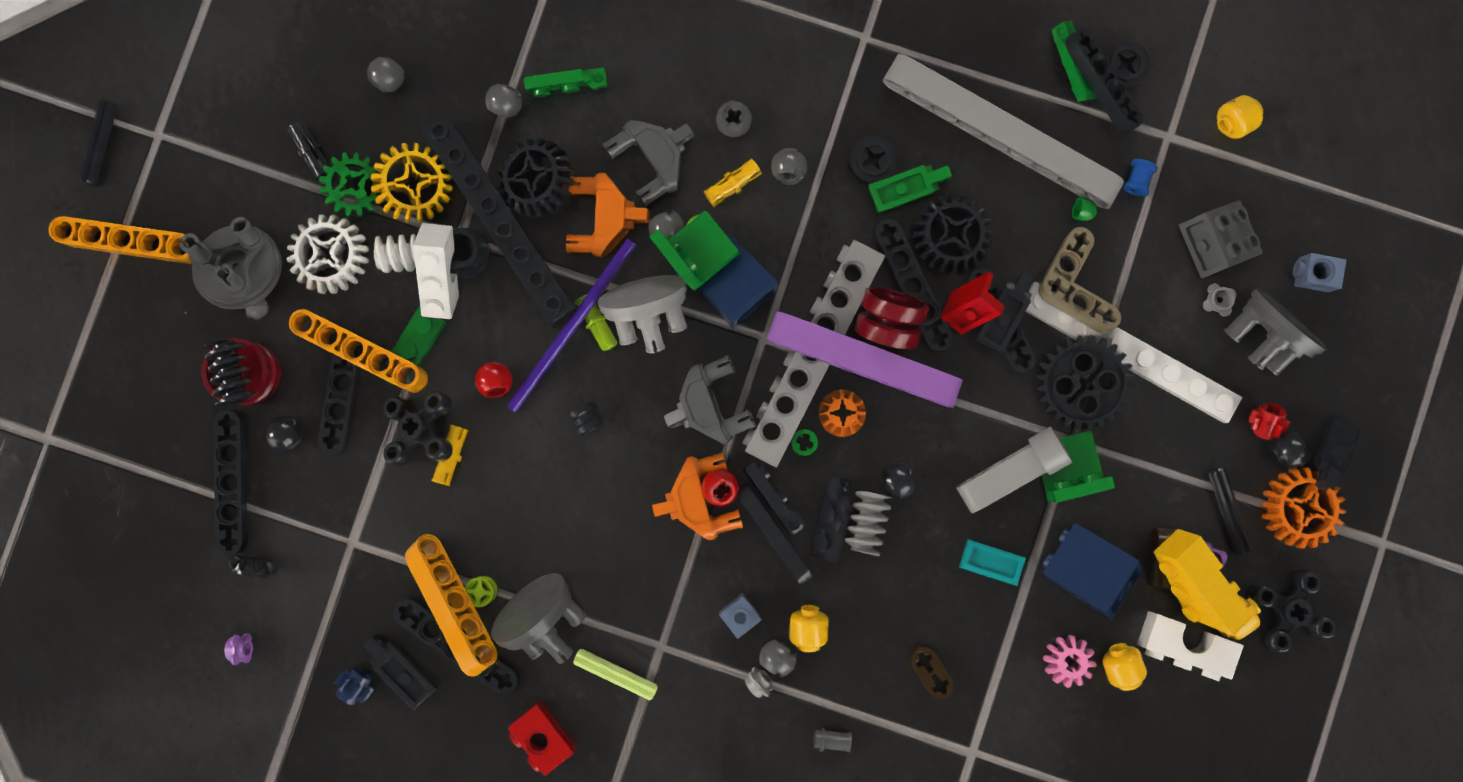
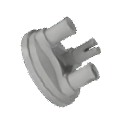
(644, 302)

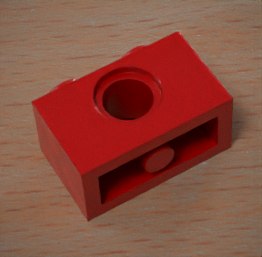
(540, 720)

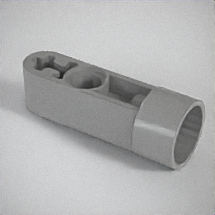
(1040, 456)

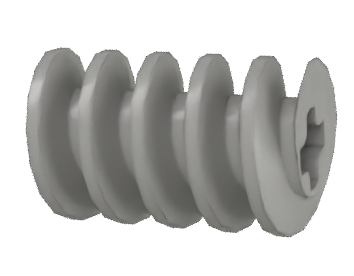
(868, 522)

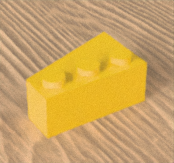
(1200, 584)

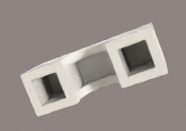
(433, 259)
(1213, 654)

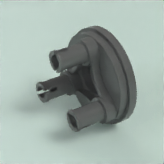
(234, 264)
(1285, 337)
(531, 615)

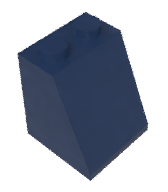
(739, 287)
(1092, 570)

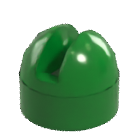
(1084, 209)

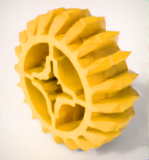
(398, 184)

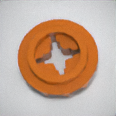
(832, 423)

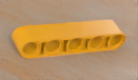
(113, 238)
(346, 345)
(455, 618)

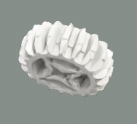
(337, 246)

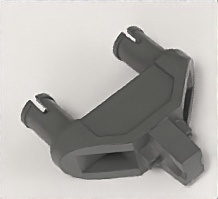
(660, 148)
(700, 408)

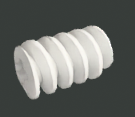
(394, 255)

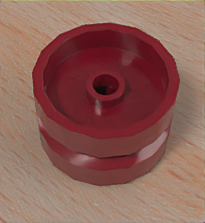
(891, 318)
(263, 371)

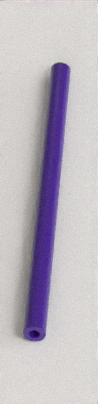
(571, 326)

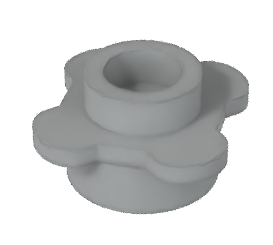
(1226, 294)
(759, 682)

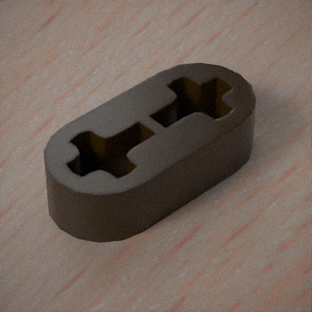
(937, 668)

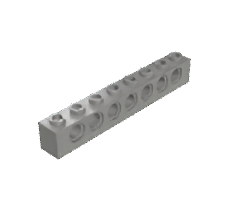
(867, 263)

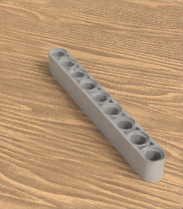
(1003, 131)

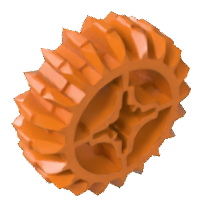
(1291, 528)

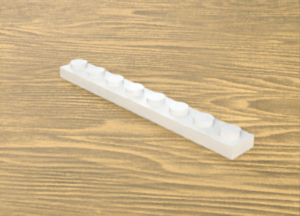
(1145, 361)

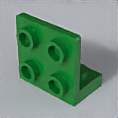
(697, 250)
(1081, 476)

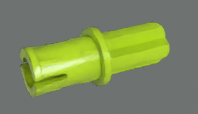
(599, 327)

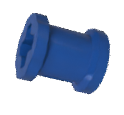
(1140, 177)

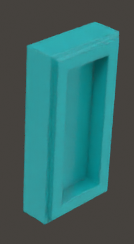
(992, 562)

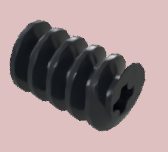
(228, 372)

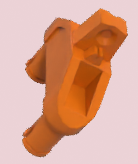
(612, 216)
(689, 505)

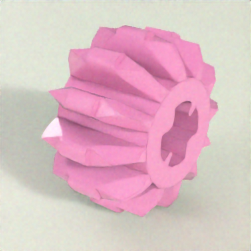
(1078, 654)

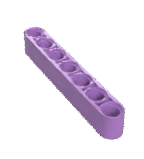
(864, 359)

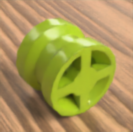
(477, 591)

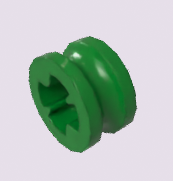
(796, 446)

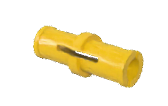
(732, 182)
(445, 469)

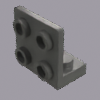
(1220, 238)

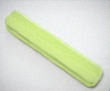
(615, 674)

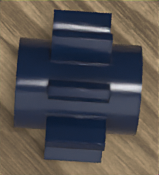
(353, 686)

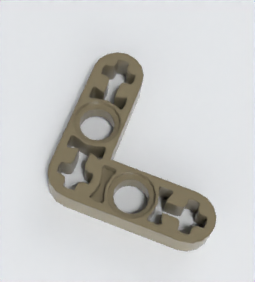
(1065, 283)

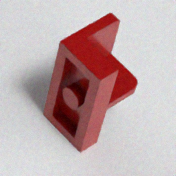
(971, 305)

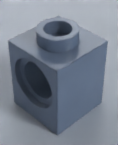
(1331, 270)
(740, 615)

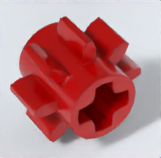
(1269, 421)

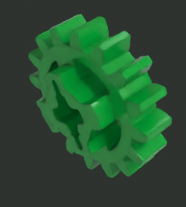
(343, 173)

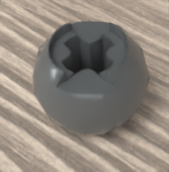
(385, 74)
(503, 100)
(734, 108)
(789, 166)
(667, 223)
(777, 658)

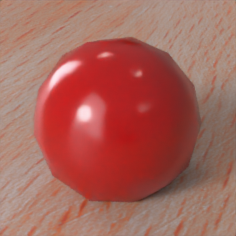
(493, 379)
(720, 487)

